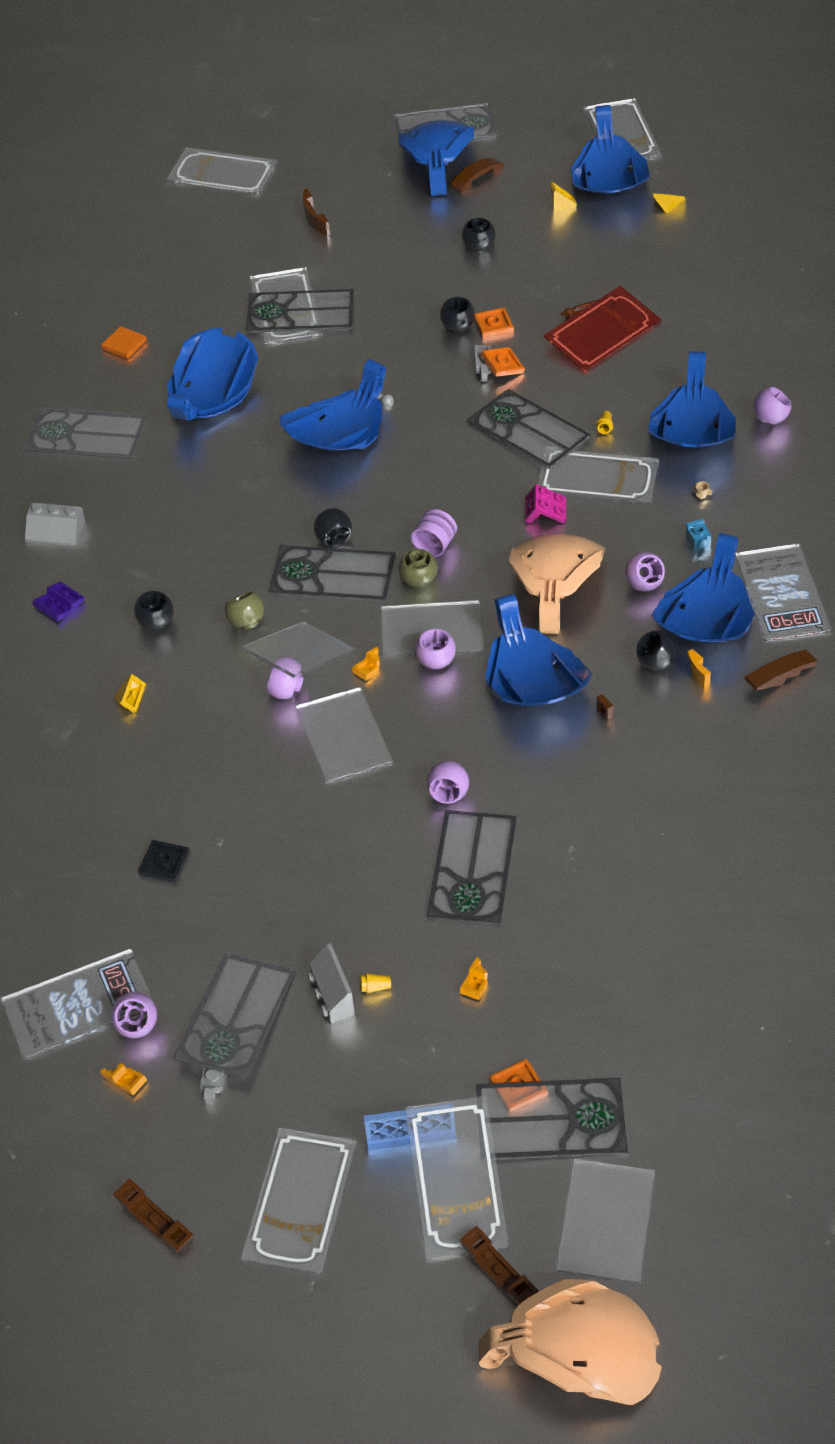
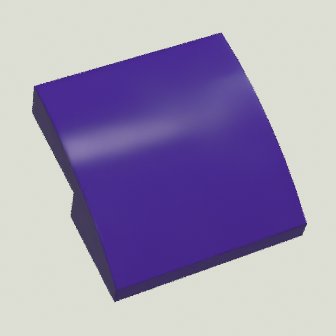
(59, 601)

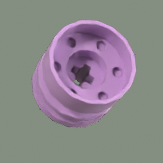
(434, 532)

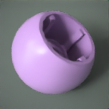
(772, 405)
(652, 569)
(435, 648)
(282, 685)
(447, 782)
(125, 1000)

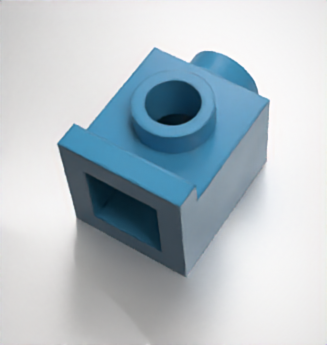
(698, 534)

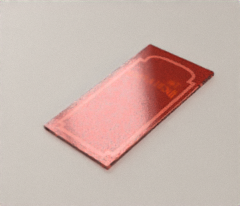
(602, 328)

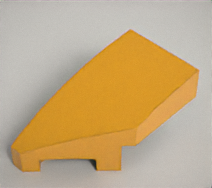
(368, 666)
(699, 672)
(476, 981)
(124, 1078)

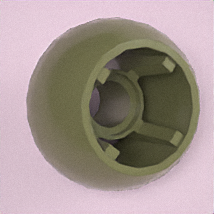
(418, 568)
(244, 610)

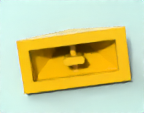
(561, 198)
(669, 202)
(130, 693)

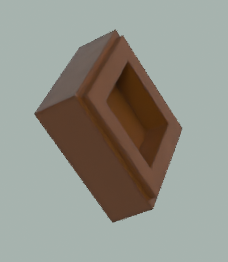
(604, 707)

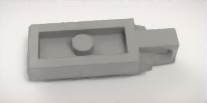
(480, 365)
(211, 1083)

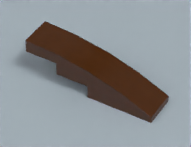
(779, 670)

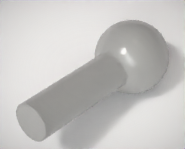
(386, 400)

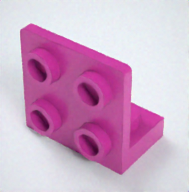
(544, 502)

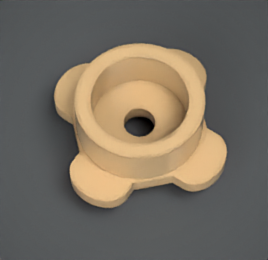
(702, 489)

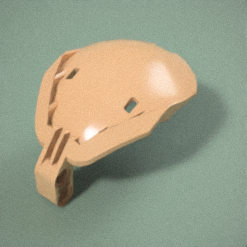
(554, 570)
(579, 1324)

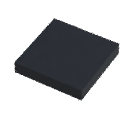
(164, 861)

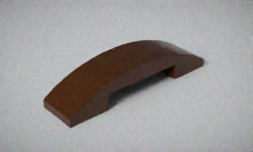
(464, 179)
(318, 222)
(152, 1217)
(496, 1267)

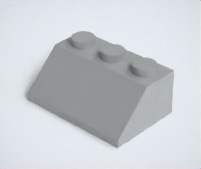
(54, 524)
(331, 985)

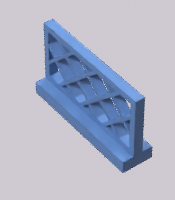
(390, 1139)

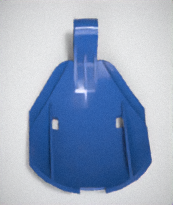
(436, 147)
(608, 160)
(218, 371)
(693, 412)
(350, 417)
(709, 600)
(528, 662)

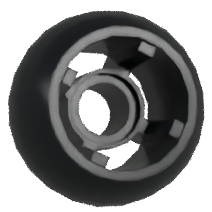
(478, 234)
(457, 314)
(332, 527)
(153, 610)
(656, 650)

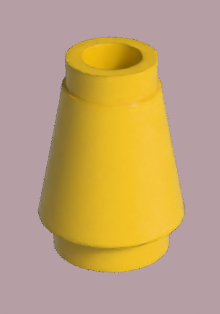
(604, 424)
(374, 982)

